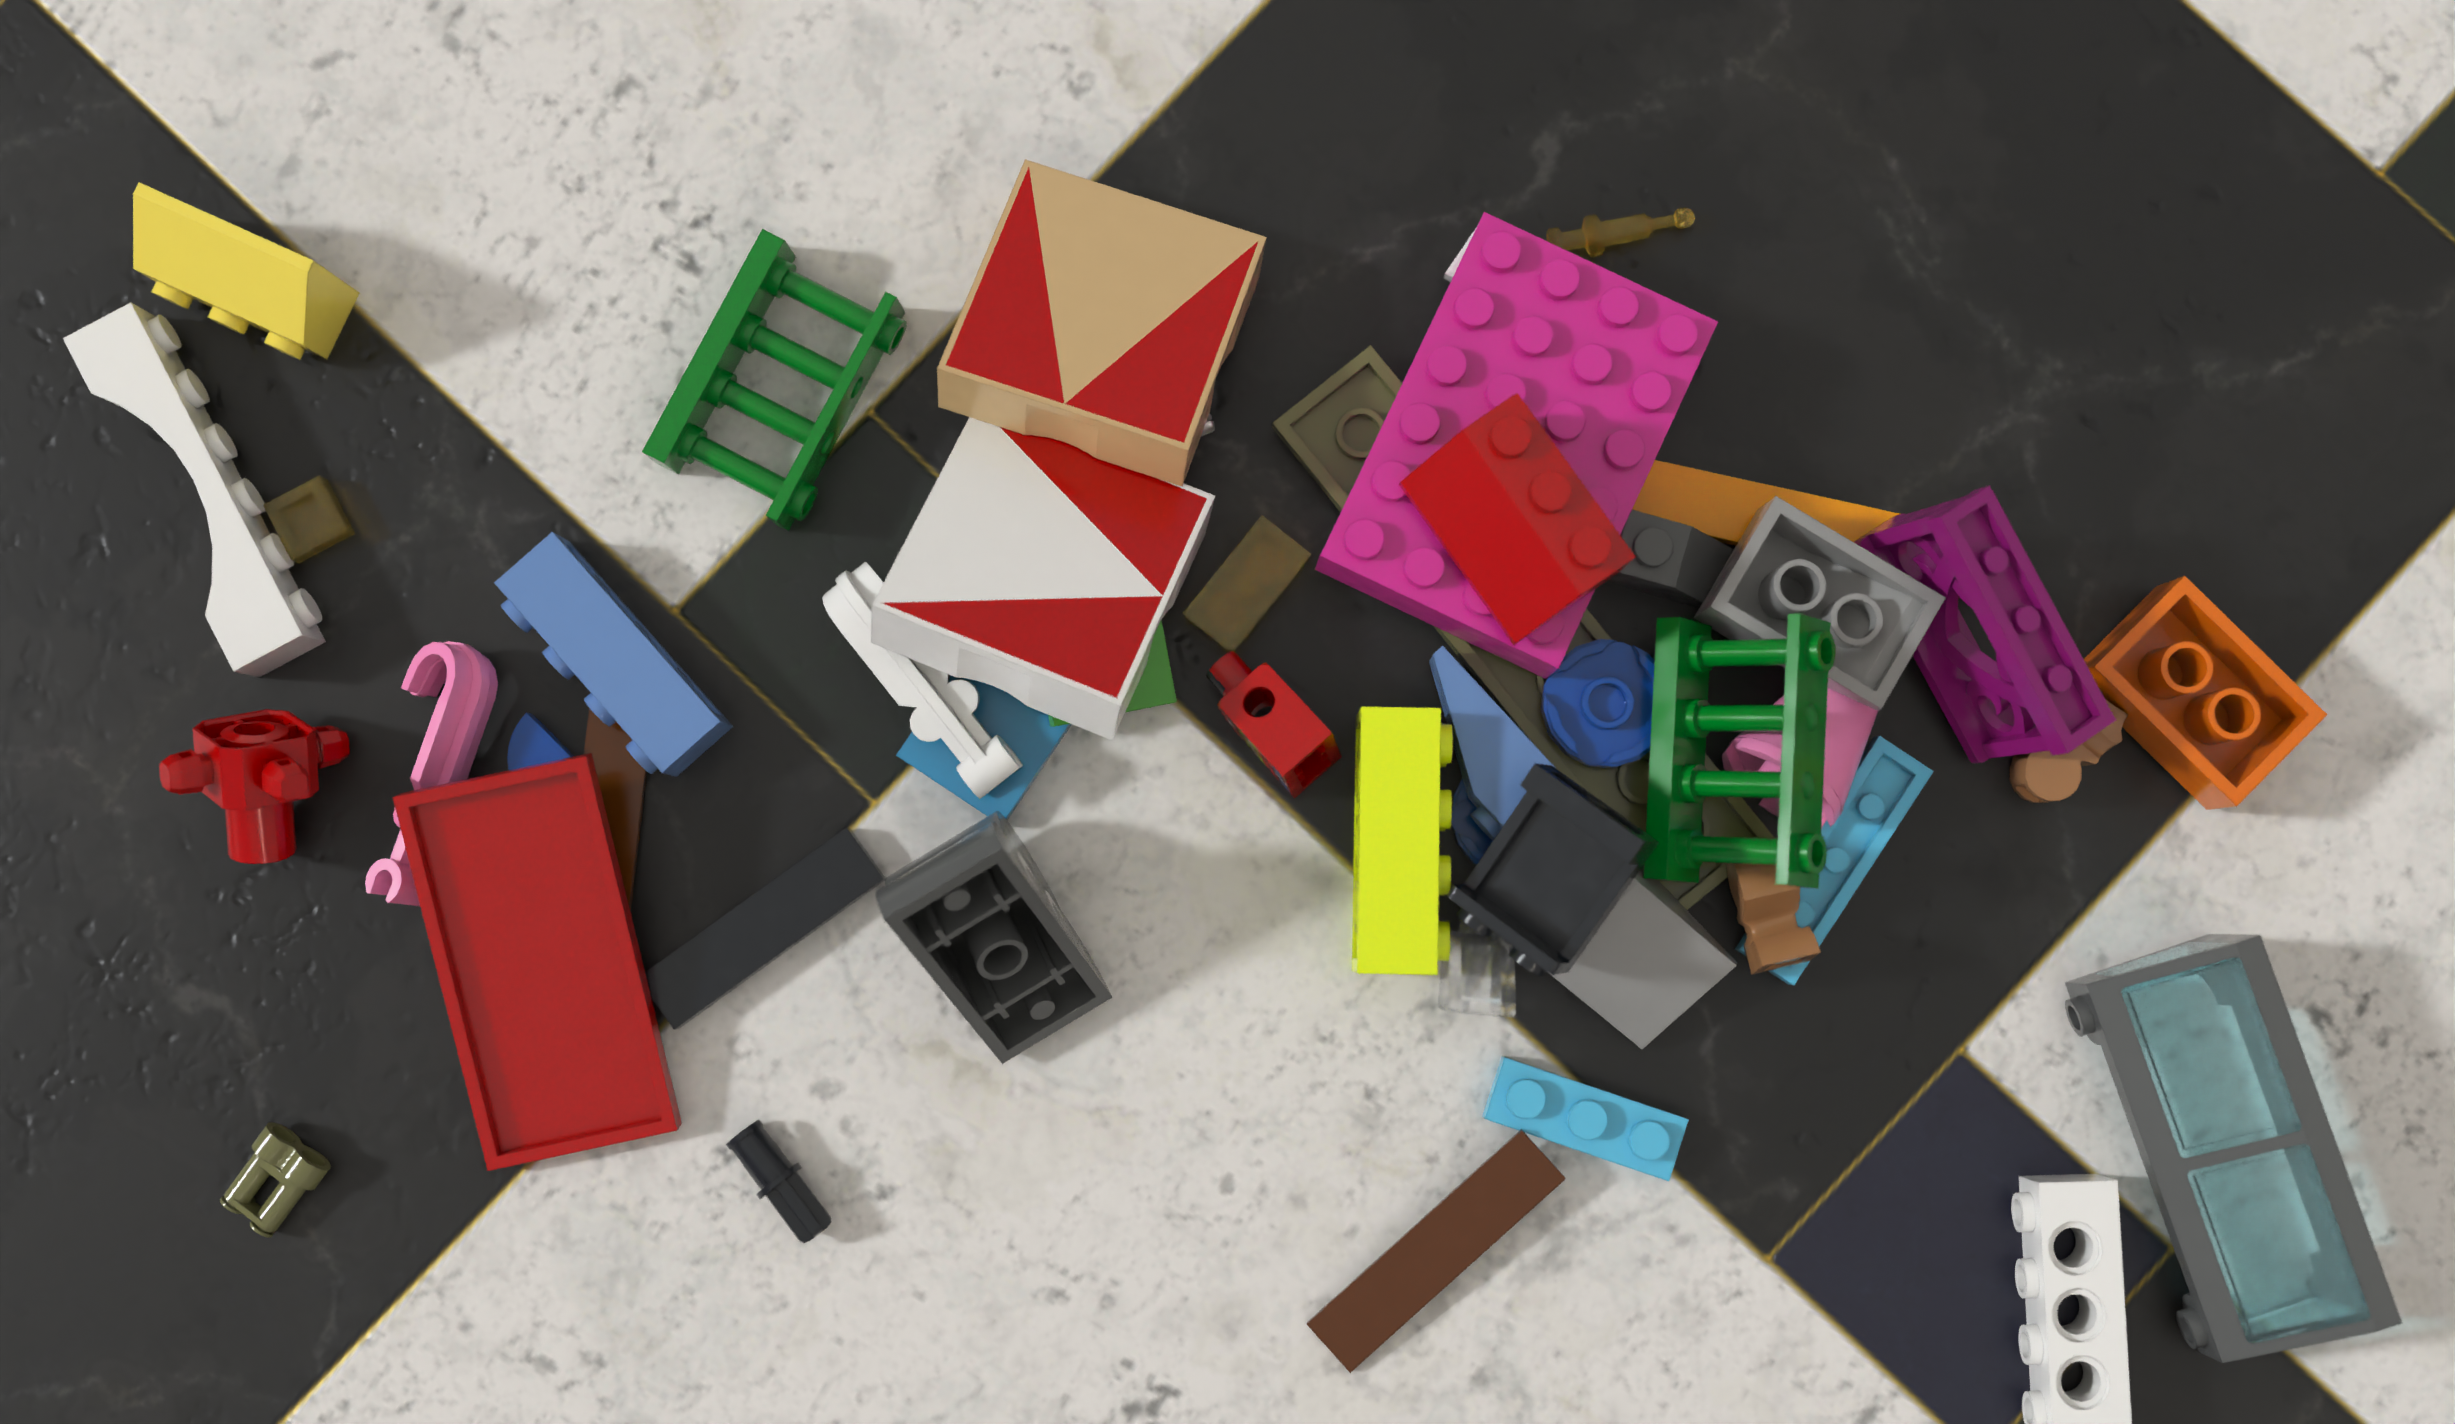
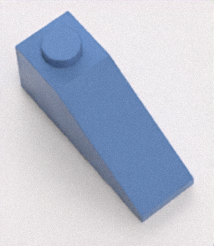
(1487, 744)

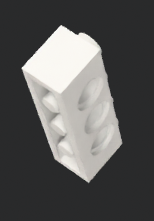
(2095, 1276)

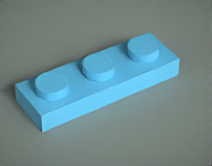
(1585, 1118)

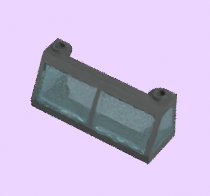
(2235, 1148)

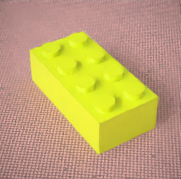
(1398, 841)

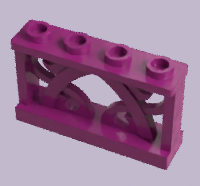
(1974, 554)

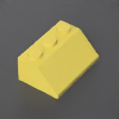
(237, 275)

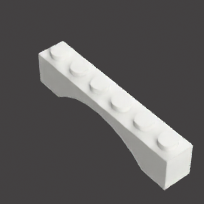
(252, 595)

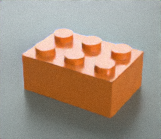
(2201, 694)

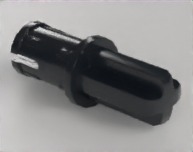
(780, 1182)

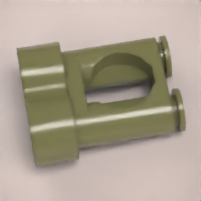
(290, 1162)

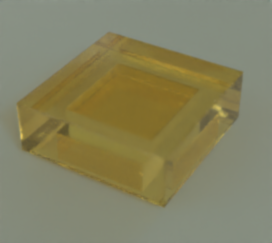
(309, 519)

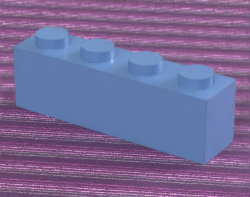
(612, 655)

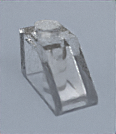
(1478, 975)

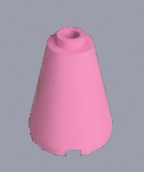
(1845, 740)

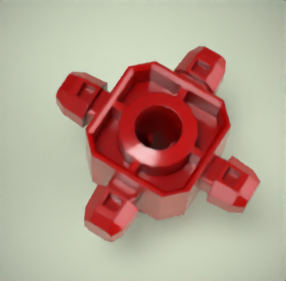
(255, 772)

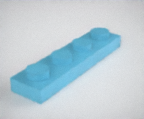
(1874, 808)

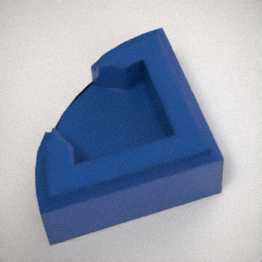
(533, 744)

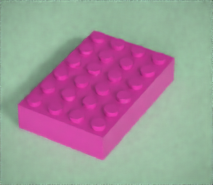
(1590, 361)

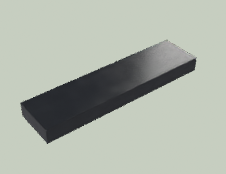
(762, 928)

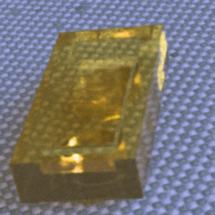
(1247, 585)

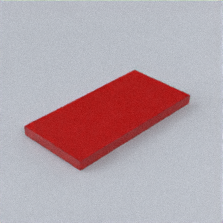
(538, 961)

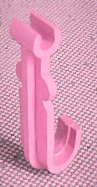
(448, 743)

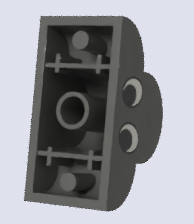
(993, 937)

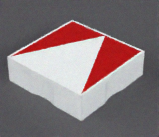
(1041, 573)

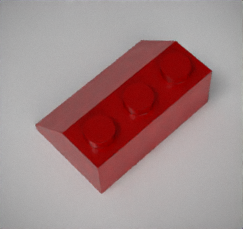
(1516, 519)

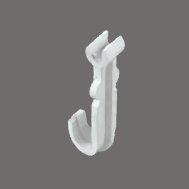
(942, 706)

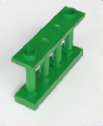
(741, 329)
(1678, 748)

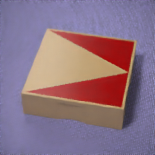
(1100, 321)

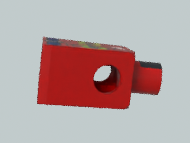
(1287, 739)

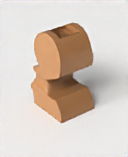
(2051, 778)
(1769, 918)

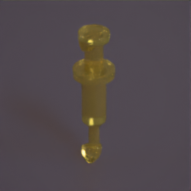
(1598, 234)

